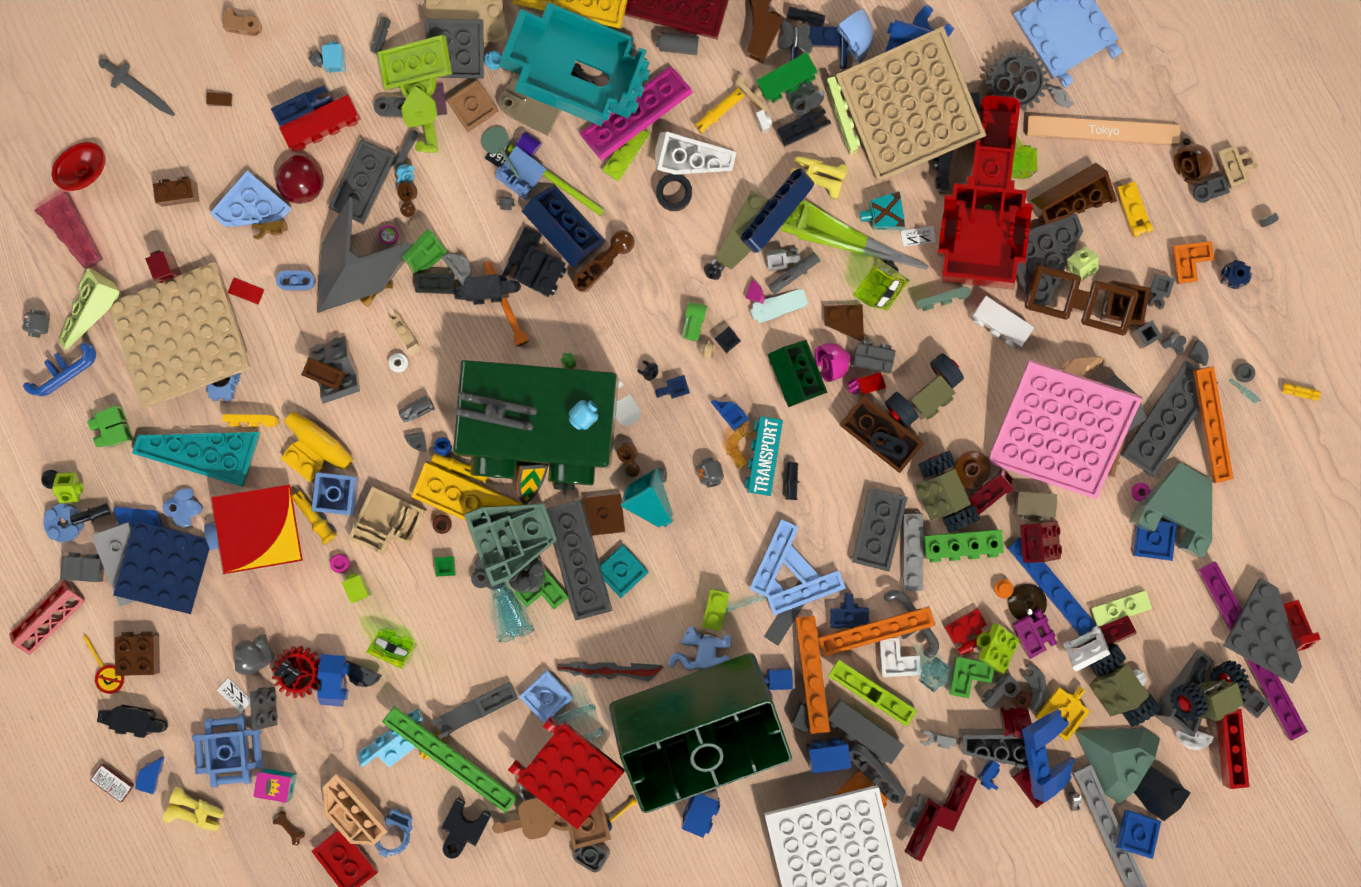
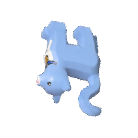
(706, 650)

